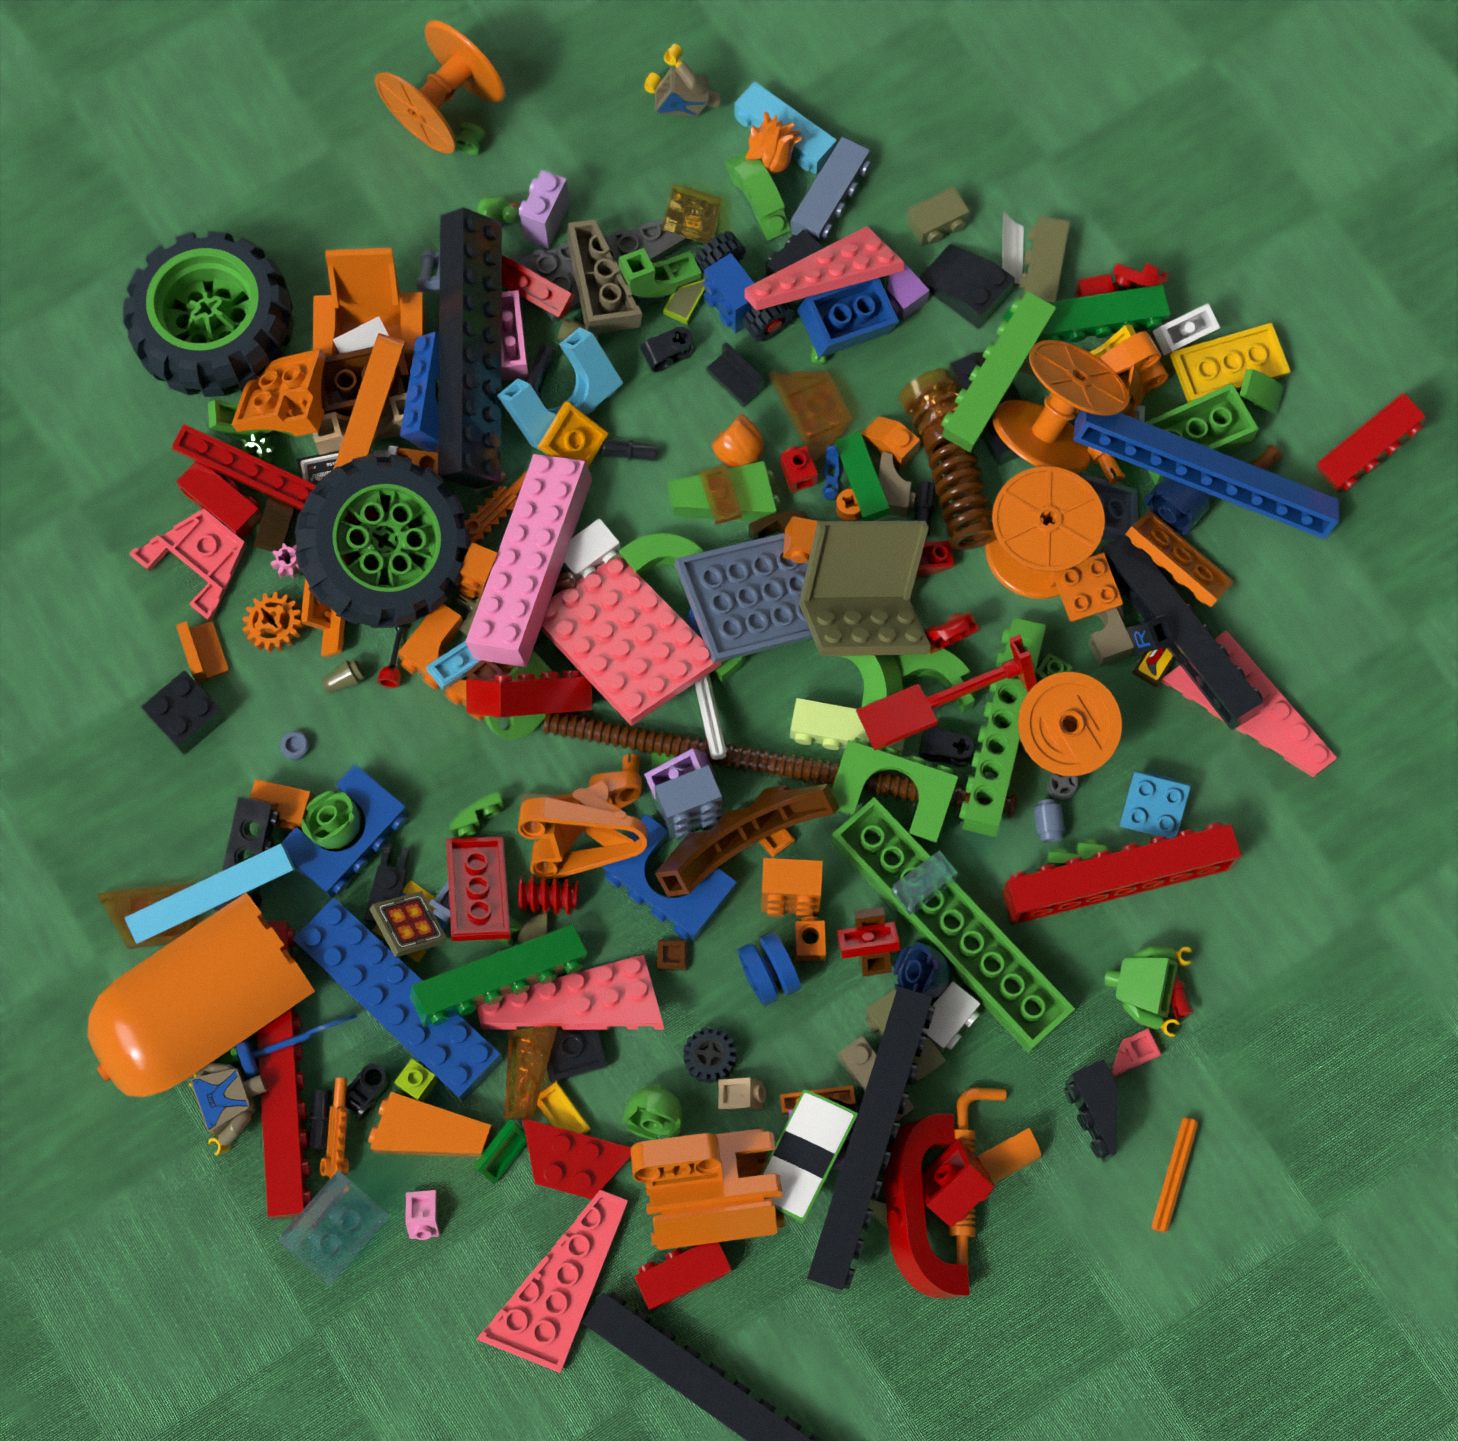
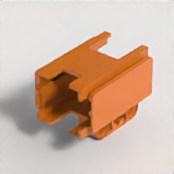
(708, 1187)

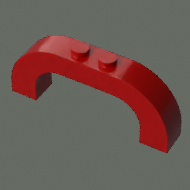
(907, 1212)

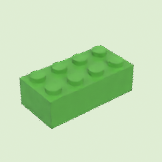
(1212, 421)

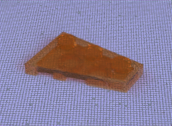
(526, 1068)

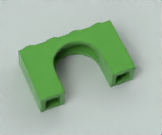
(933, 785)

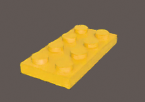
(1225, 360)

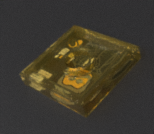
(691, 213)

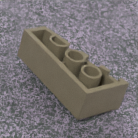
(602, 291)

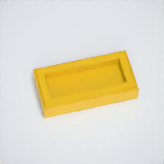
(560, 1110)

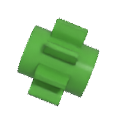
(263, 445)

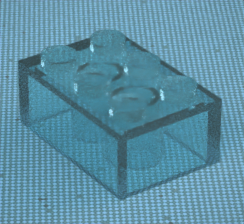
(333, 1228)

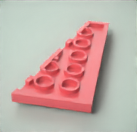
(841, 264)
(1278, 722)
(551, 1302)

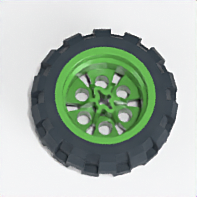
(209, 357)

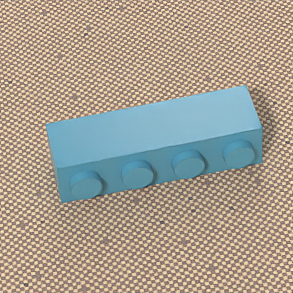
(816, 144)

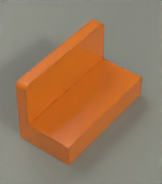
(203, 651)

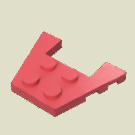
(206, 549)

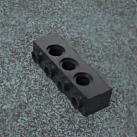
(241, 839)

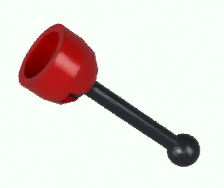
(390, 675)

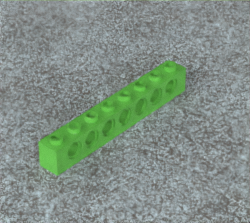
(987, 818)

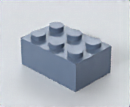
(689, 802)

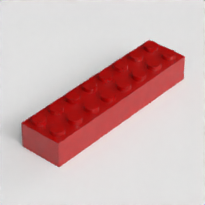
(1120, 873)

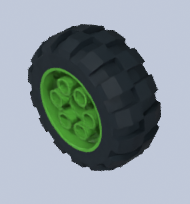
(354, 589)

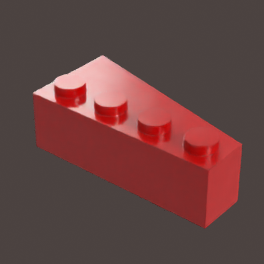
(1371, 443)
(529, 694)

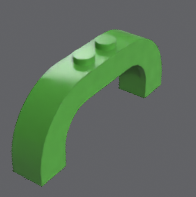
(663, 550)

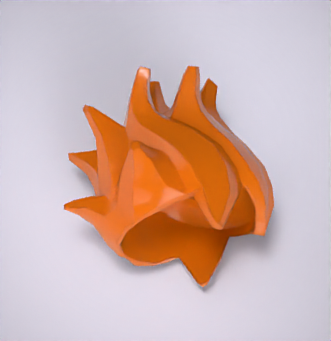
(772, 144)

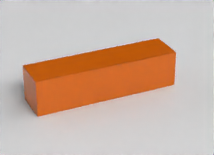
(843, 1094)

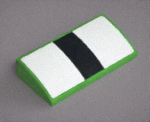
(808, 1152)

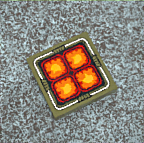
(408, 924)

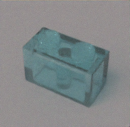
(924, 882)

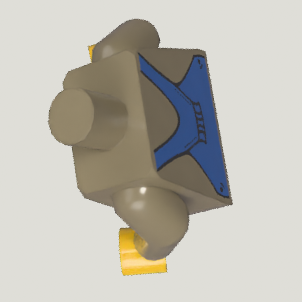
(681, 89)
(225, 1101)

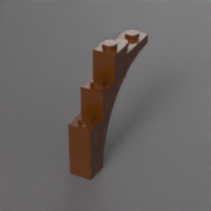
(738, 829)

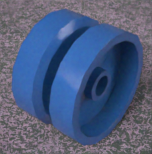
(765, 970)

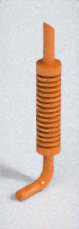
(965, 1229)

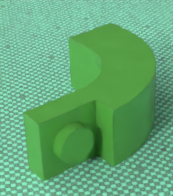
(761, 193)
(657, 278)
(939, 666)
(879, 675)

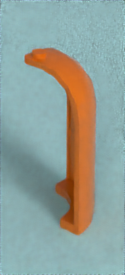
(193, 1001)

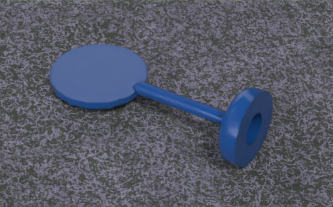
(249, 1057)

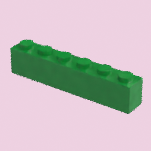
(1105, 314)
(498, 976)

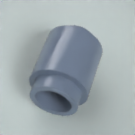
(1049, 821)

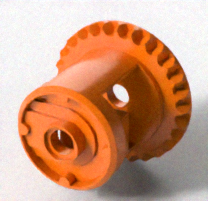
(1069, 724)

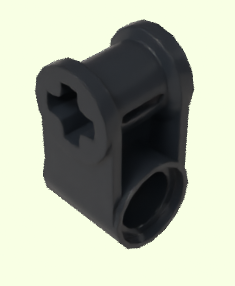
(666, 350)
(942, 746)
(364, 1093)

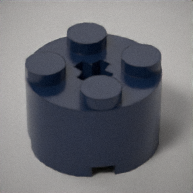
(1177, 504)

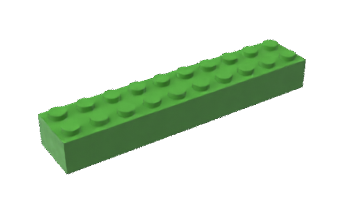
(957, 927)

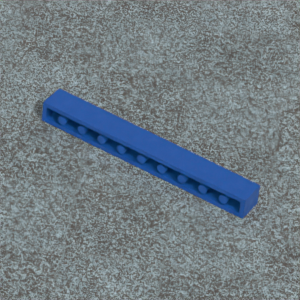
(1209, 471)

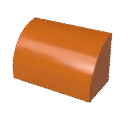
(1010, 1156)

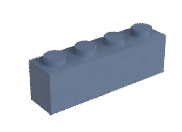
(831, 189)

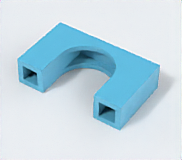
(594, 382)

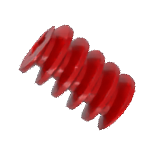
(548, 896)

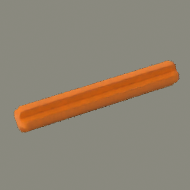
(1174, 1175)

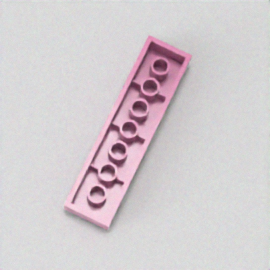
(529, 561)

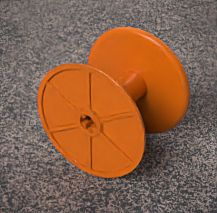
(461, 66)
(1076, 381)
(1043, 525)

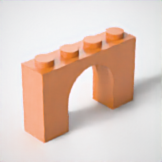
(429, 644)

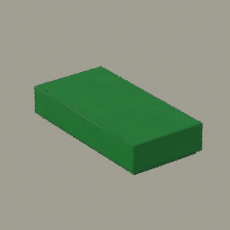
(501, 1152)

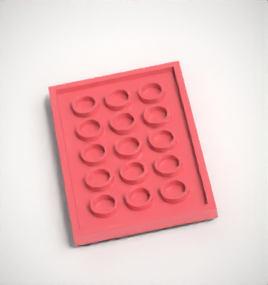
(626, 640)

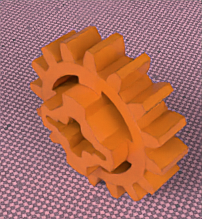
(279, 609)

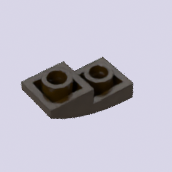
(274, 525)

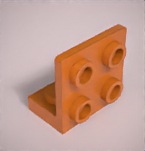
(1086, 588)

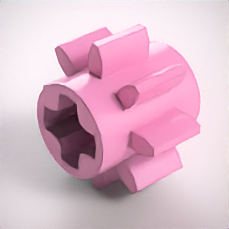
(281, 561)

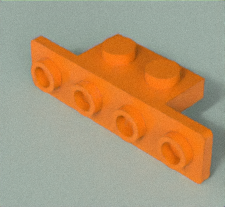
(325, 619)

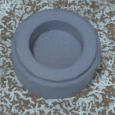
(295, 745)

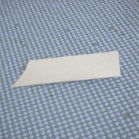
(1012, 247)

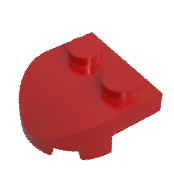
(1149, 276)
(955, 629)

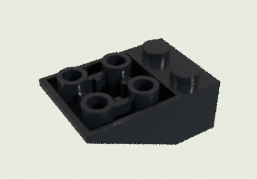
(1096, 1101)

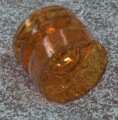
(929, 399)

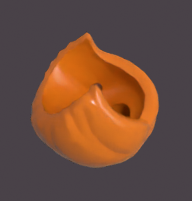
(739, 444)

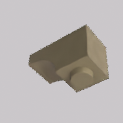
(894, 487)

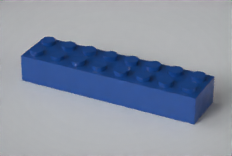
(383, 989)

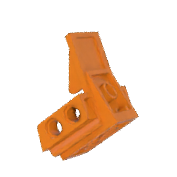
(363, 288)

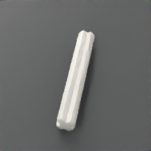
(710, 718)

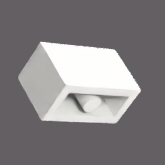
(1186, 329)
(590, 550)
(951, 1013)

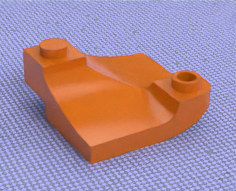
(284, 396)

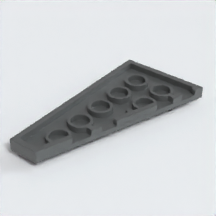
(557, 264)

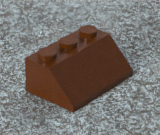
(343, 378)

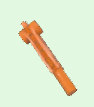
(494, 508)
(336, 1133)

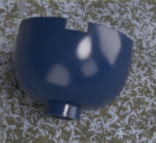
(922, 970)

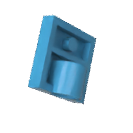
(1154, 804)

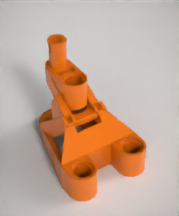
(1145, 373)
(593, 810)

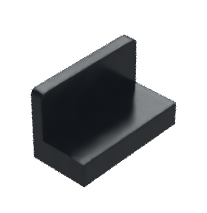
(736, 376)

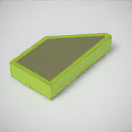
(685, 301)

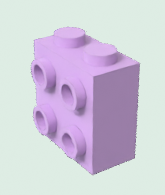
(544, 208)

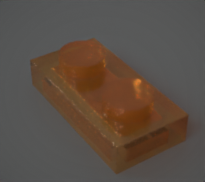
(720, 494)

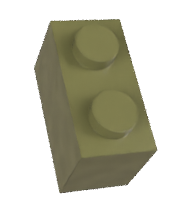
(937, 216)

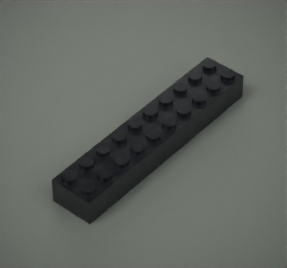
(470, 349)
(869, 1139)

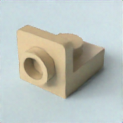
(741, 1094)

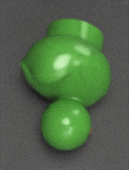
(499, 209)

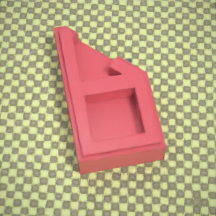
(1134, 1052)

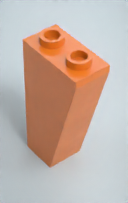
(423, 1129)

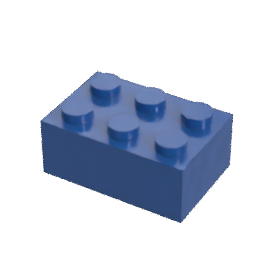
(847, 316)

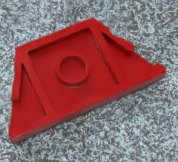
(571, 1159)

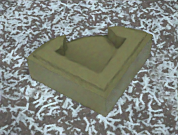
(534, 928)

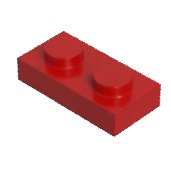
(868, 940)

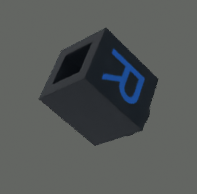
(1152, 633)

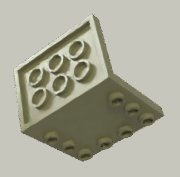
(862, 588)

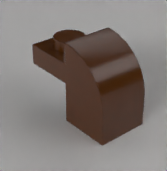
(874, 963)

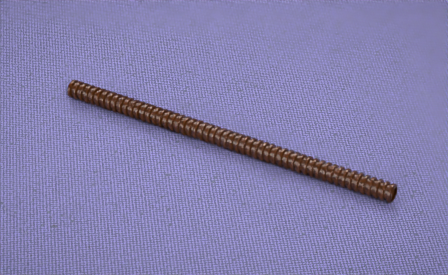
(741, 757)

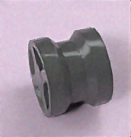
(1056, 792)

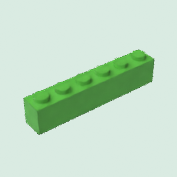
(998, 371)

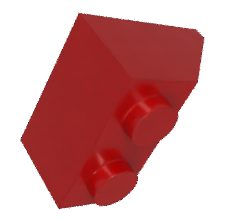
(955, 1183)

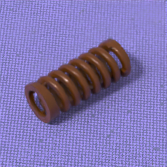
(965, 490)

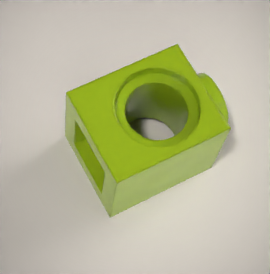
(416, 1081)

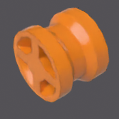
(847, 511)

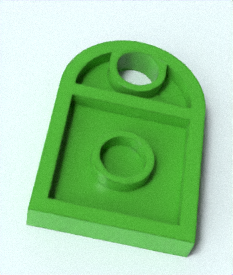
(521, 725)

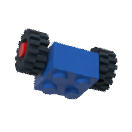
(726, 287)

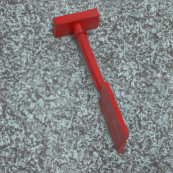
(912, 712)

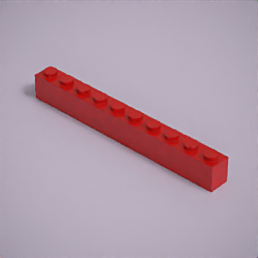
(283, 1108)

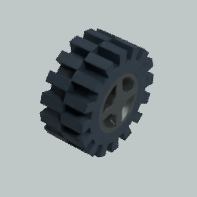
(708, 1045)

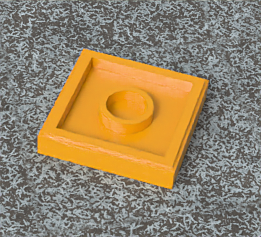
(573, 436)

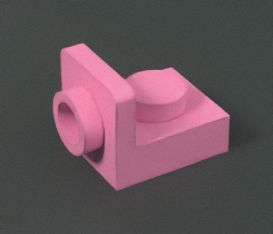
(422, 1214)

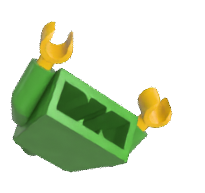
(1148, 984)

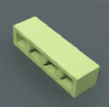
(829, 725)

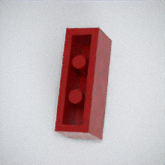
(220, 499)
(681, 1273)

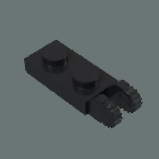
(388, 880)

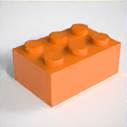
(791, 887)

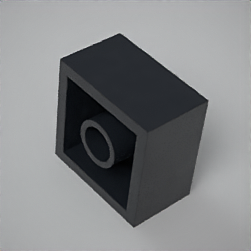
(184, 712)

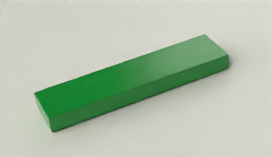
(862, 477)

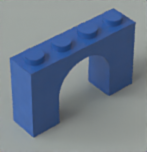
(421, 407)
(333, 869)
(687, 913)

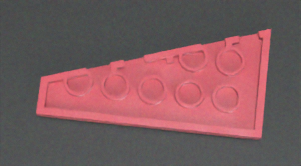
(583, 1000)

